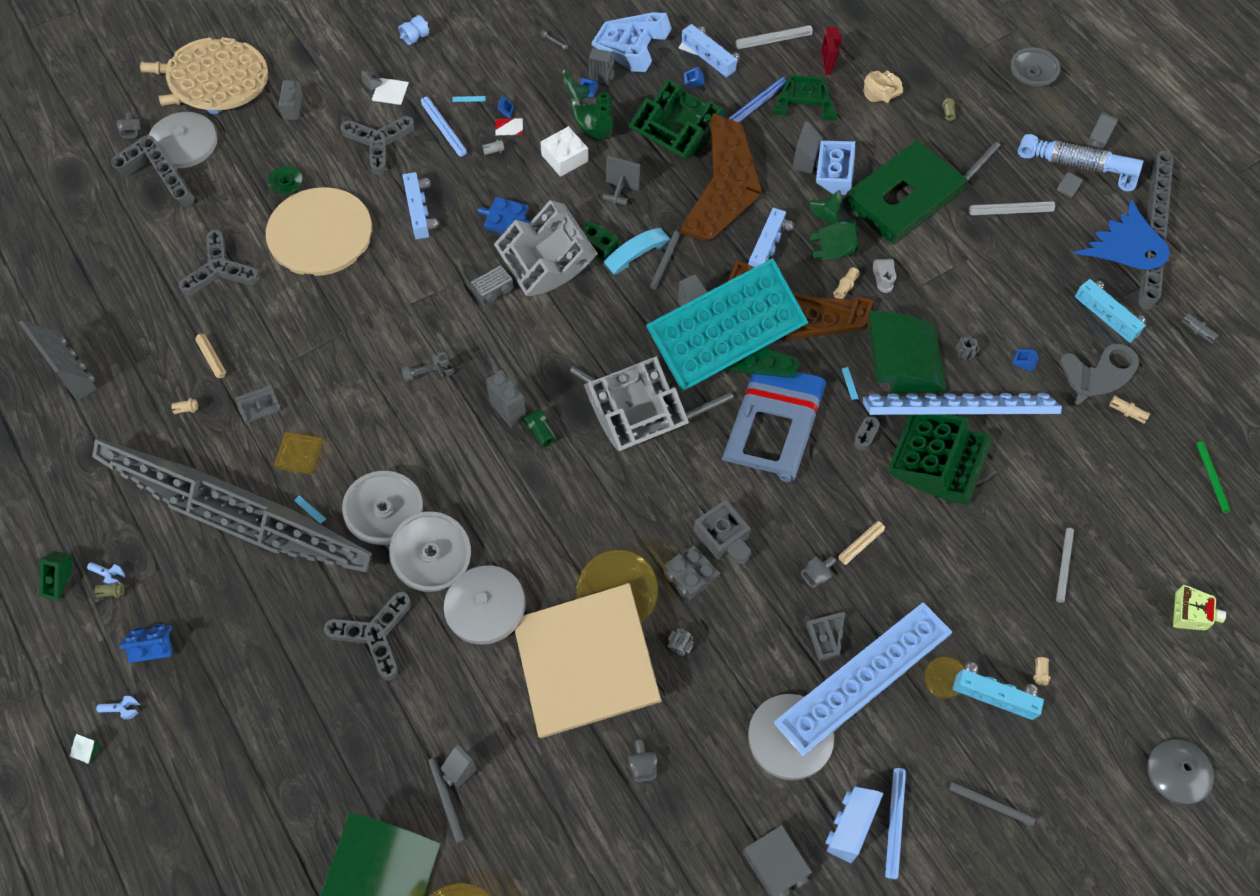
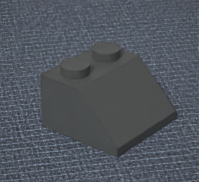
(807, 149)

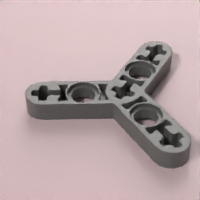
(372, 135)
(216, 261)
(366, 629)

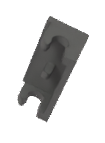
(258, 404)

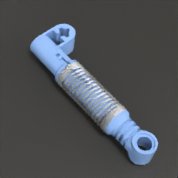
(1086, 157)

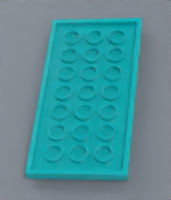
(726, 324)

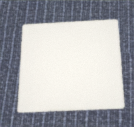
(390, 91)

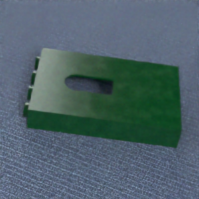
(921, 169)

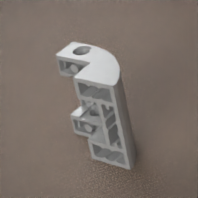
(545, 250)
(654, 405)

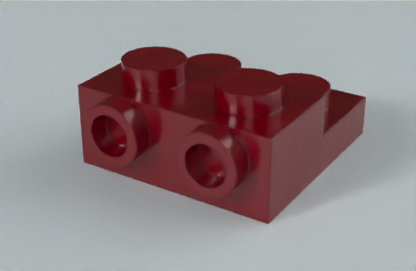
(830, 48)

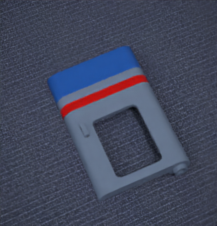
(780, 397)

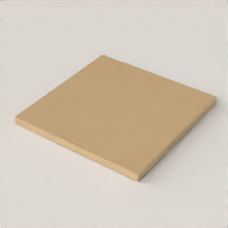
(586, 661)

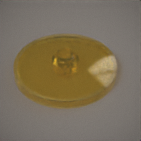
(617, 569)

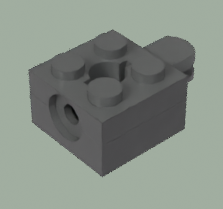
(724, 532)

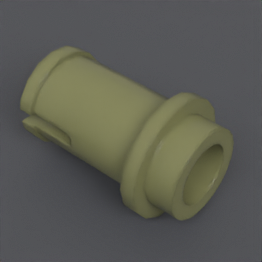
(948, 106)
(107, 590)

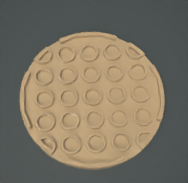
(216, 73)
(319, 231)

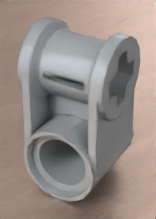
(884, 274)

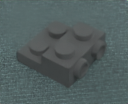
(690, 572)

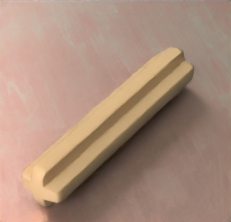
(210, 356)
(864, 540)

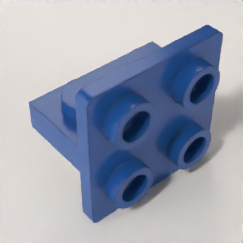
(147, 643)

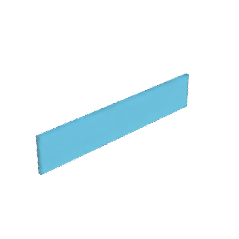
(468, 99)
(850, 384)
(308, 508)

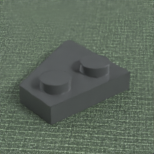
(827, 635)

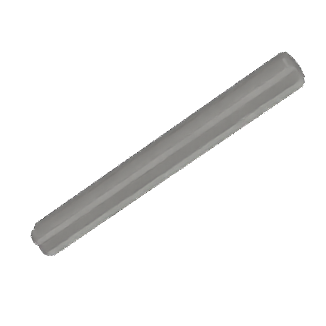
(774, 37)
(1009, 208)

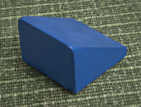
(694, 78)
(593, 85)
(1026, 359)

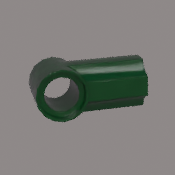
(537, 424)

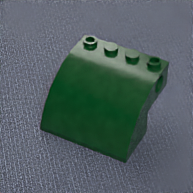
(676, 120)

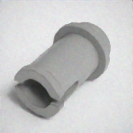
(493, 147)

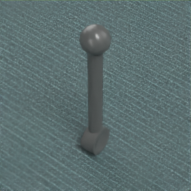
(564, 46)

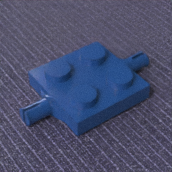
(503, 214)

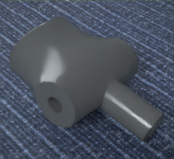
(128, 127)
(817, 571)
(643, 763)

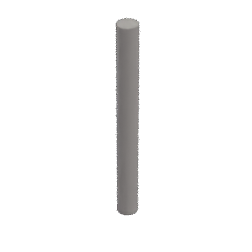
(1065, 565)

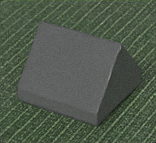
(370, 80)

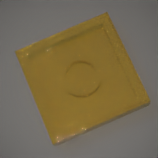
(298, 453)

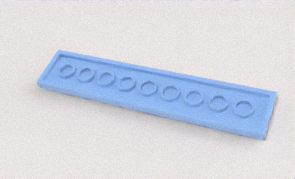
(963, 404)
(862, 679)

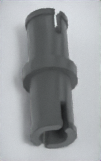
(1200, 328)

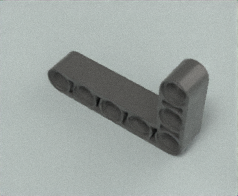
(148, 150)

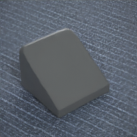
(1069, 184)

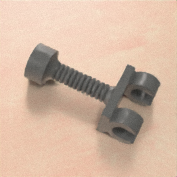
(440, 366)

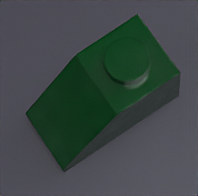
(54, 574)

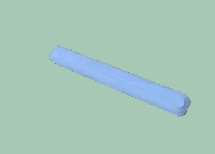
(443, 126)
(895, 823)

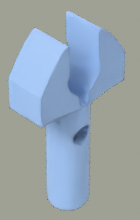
(106, 572)
(120, 707)

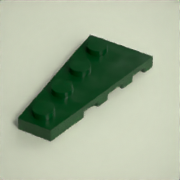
(766, 363)

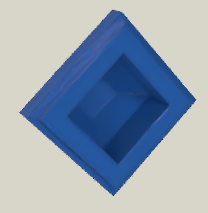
(505, 107)

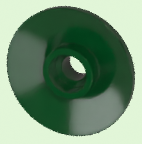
(285, 180)

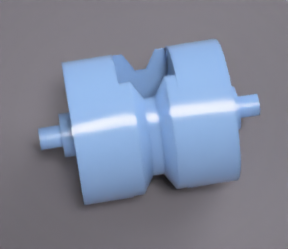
(415, 29)

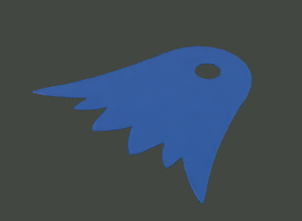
(1129, 242)

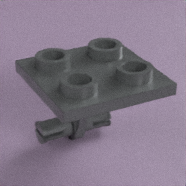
(622, 174)

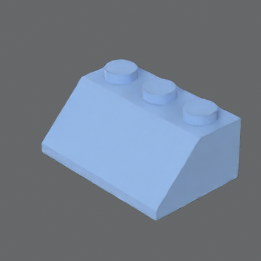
(836, 166)
(853, 823)

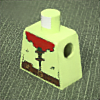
(1195, 609)

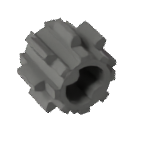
(967, 348)
(680, 642)

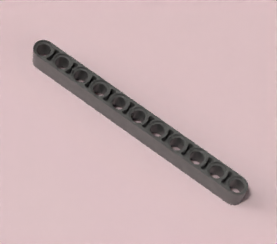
(1157, 219)

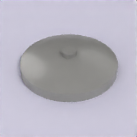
(185, 138)
(379, 504)
(429, 551)
(484, 605)
(775, 751)

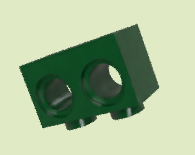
(598, 238)

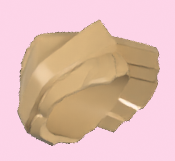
(882, 86)

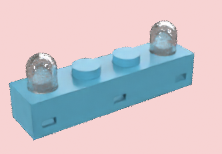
(1110, 311)
(998, 694)

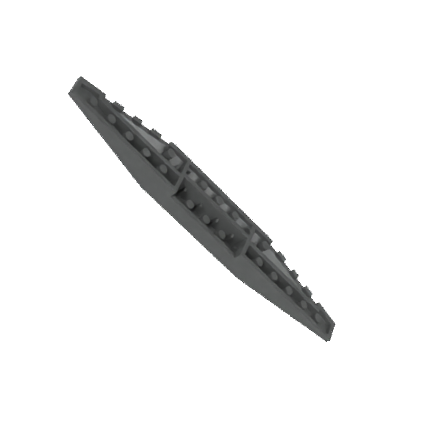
(232, 508)

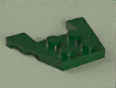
(805, 91)

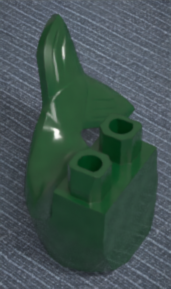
(592, 119)
(840, 236)

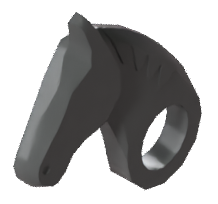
(1104, 377)

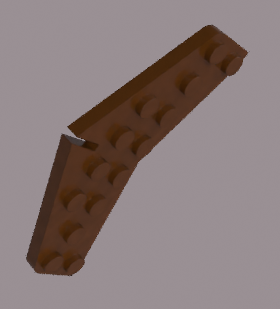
(732, 185)
(823, 315)

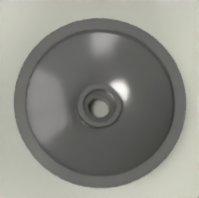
(1035, 66)
(1171, 779)

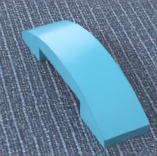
(634, 248)

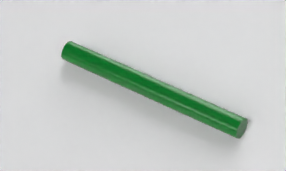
(1213, 477)

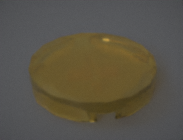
(941, 677)

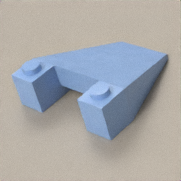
(629, 38)

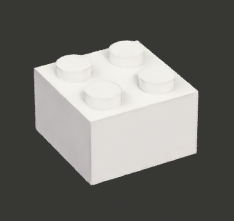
(564, 151)

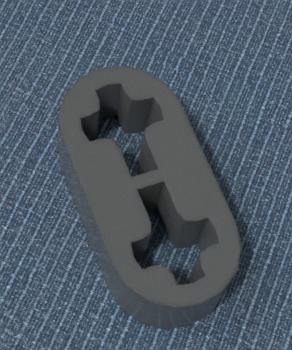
(864, 432)

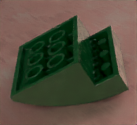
(905, 353)
(940, 456)
(379, 860)

